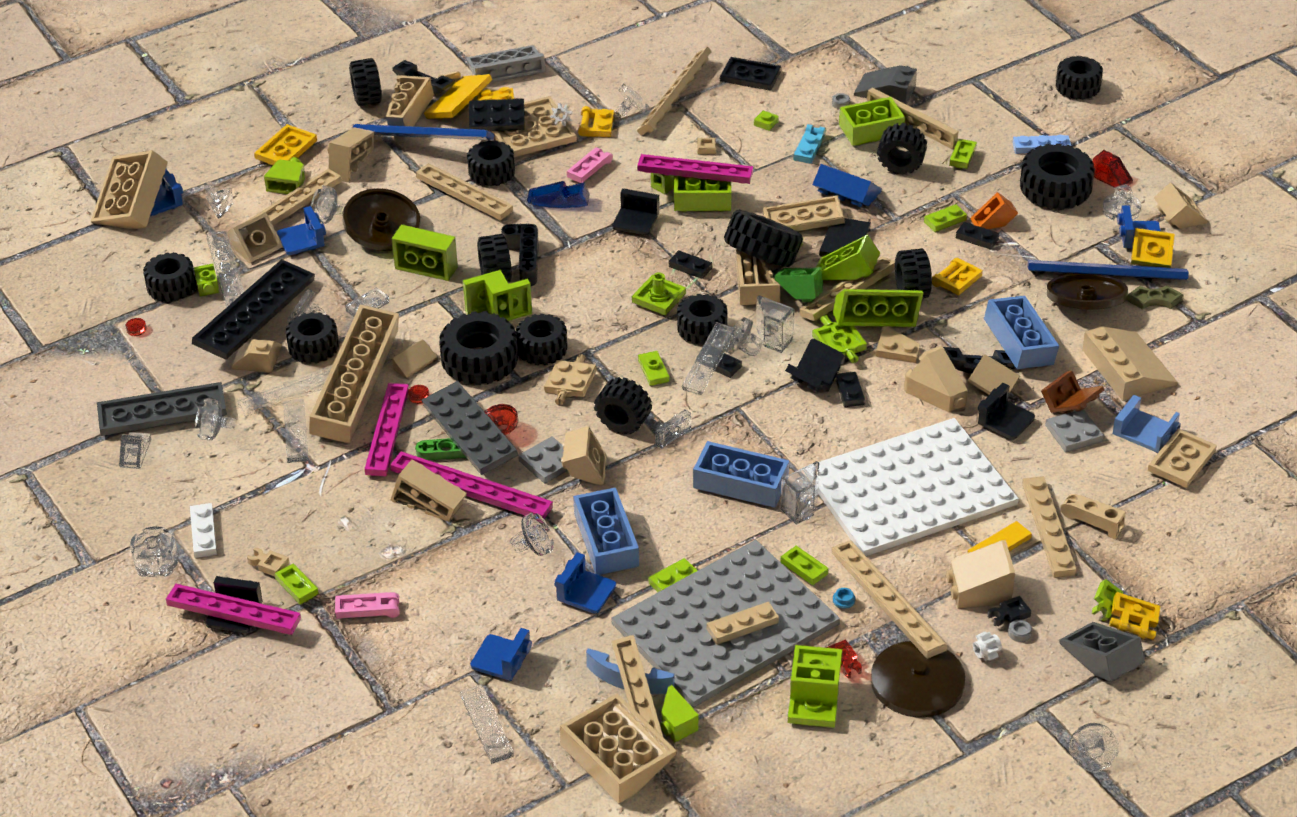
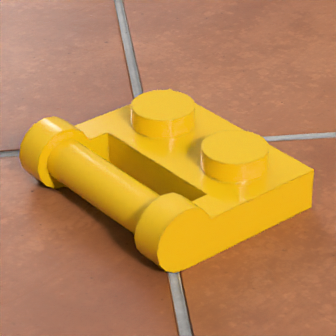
(602, 122)
(960, 280)

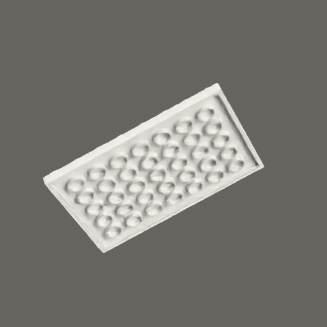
(911, 487)

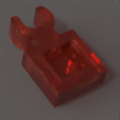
(849, 658)

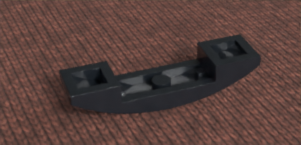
(407, 68)
(968, 363)

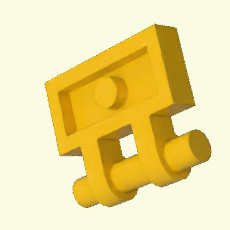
(1137, 611)

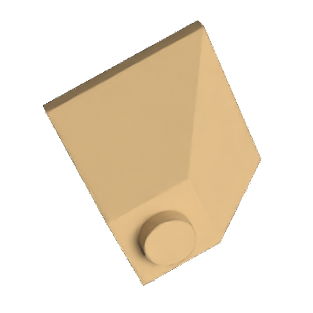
(255, 238)
(257, 356)

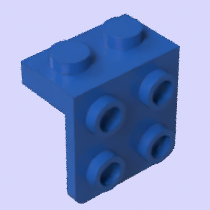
(168, 195)
(1128, 226)
(303, 236)
(582, 587)
(501, 655)

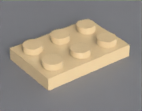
(1182, 458)

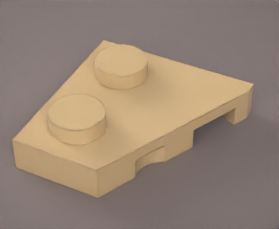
(897, 346)

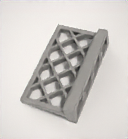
(508, 63)

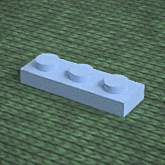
(1026, 143)

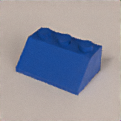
(845, 186)

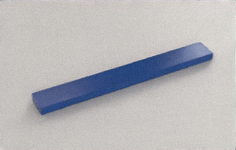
(428, 132)
(1108, 269)

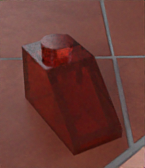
(1111, 169)

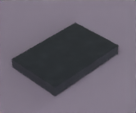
(750, 73)
(843, 234)

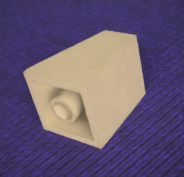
(982, 576)

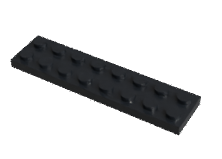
(253, 309)

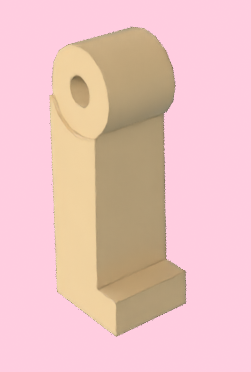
(1094, 513)

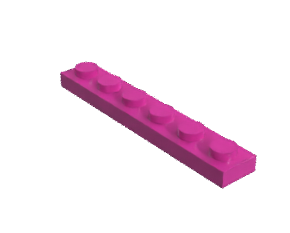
(695, 168)
(386, 430)
(233, 609)

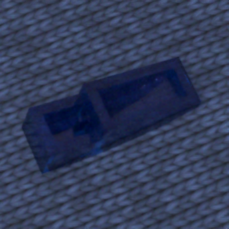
(559, 195)

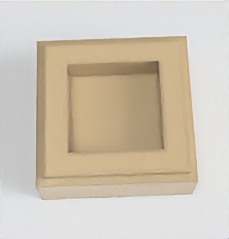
(706, 145)

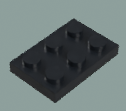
(497, 114)

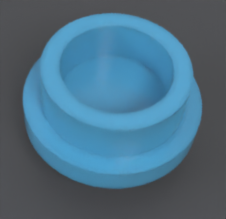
(844, 598)

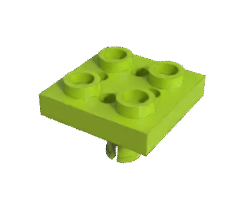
(658, 294)

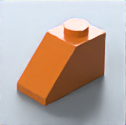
(995, 213)

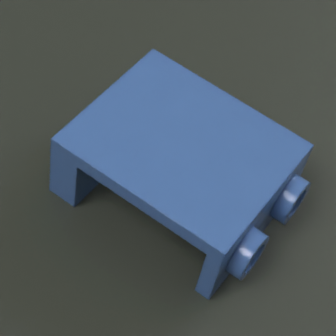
(1144, 428)

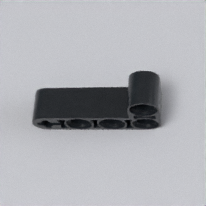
(524, 238)

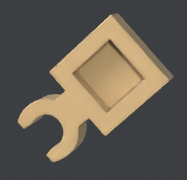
(268, 563)

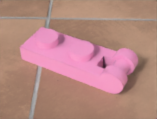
(589, 165)
(367, 605)

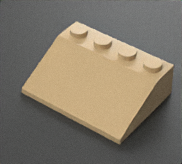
(129, 190)
(1126, 362)
(616, 747)

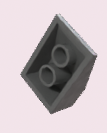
(893, 81)
(1105, 650)

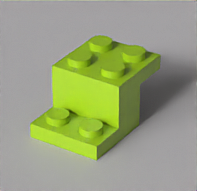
(497, 296)
(814, 686)

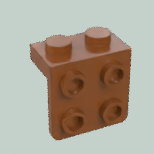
(1066, 395)

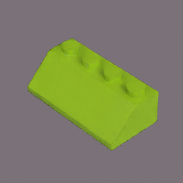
(877, 307)

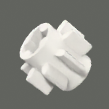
(557, 111)
(987, 646)

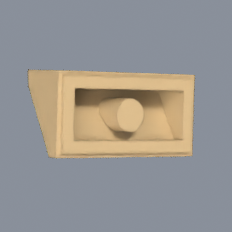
(413, 359)

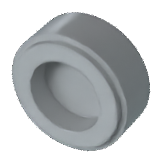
(840, 100)
(1019, 630)

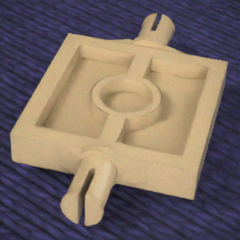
(570, 379)

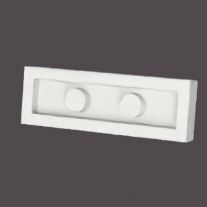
(203, 530)

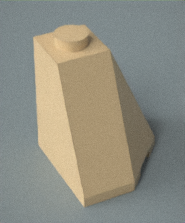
(936, 381)

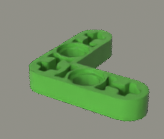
(431, 454)

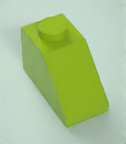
(678, 716)

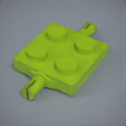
(842, 338)

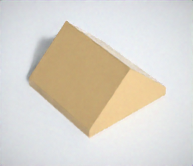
(991, 374)

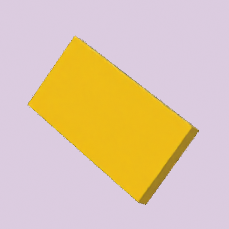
(458, 96)

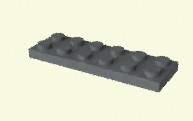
(156, 408)
(469, 428)

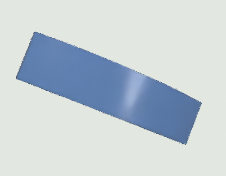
(600, 665)

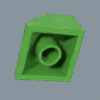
(801, 282)

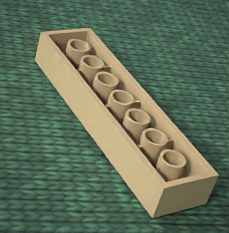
(354, 374)

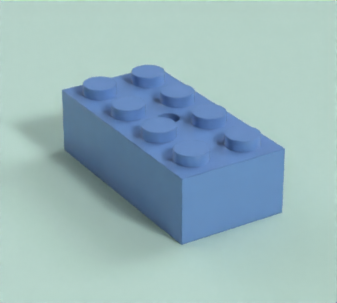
(1021, 332)
(740, 474)
(606, 531)

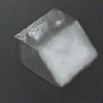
(774, 324)
(800, 493)

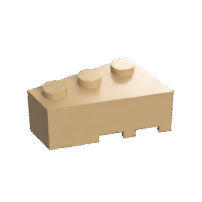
(349, 150)
(754, 280)
(427, 491)

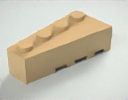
(409, 100)

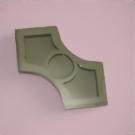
(1145, 297)

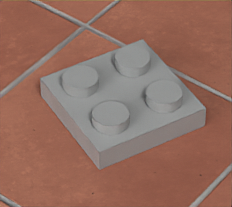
(1074, 430)
(544, 459)

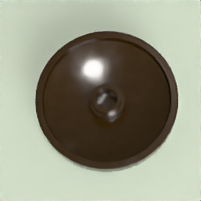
(376, 215)
(1087, 291)
(914, 684)

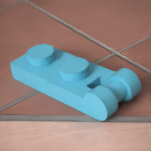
(809, 144)

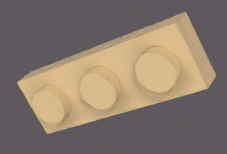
(742, 623)

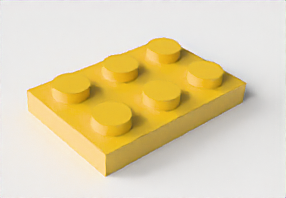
(285, 145)

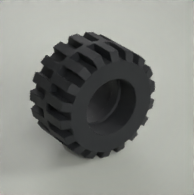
(1079, 77)
(365, 81)
(904, 137)
(491, 163)
(494, 255)
(913, 271)
(169, 277)
(698, 316)
(312, 337)
(542, 339)
(623, 405)

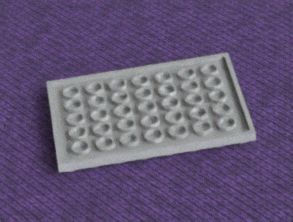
(673, 622)

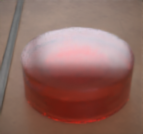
(136, 327)
(417, 393)

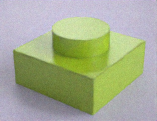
(766, 120)

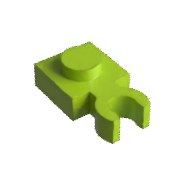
(1104, 597)

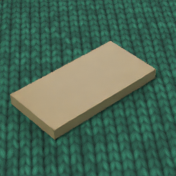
(807, 213)

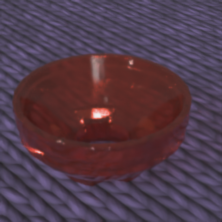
(503, 415)

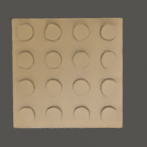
(539, 130)

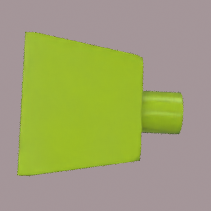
(285, 176)

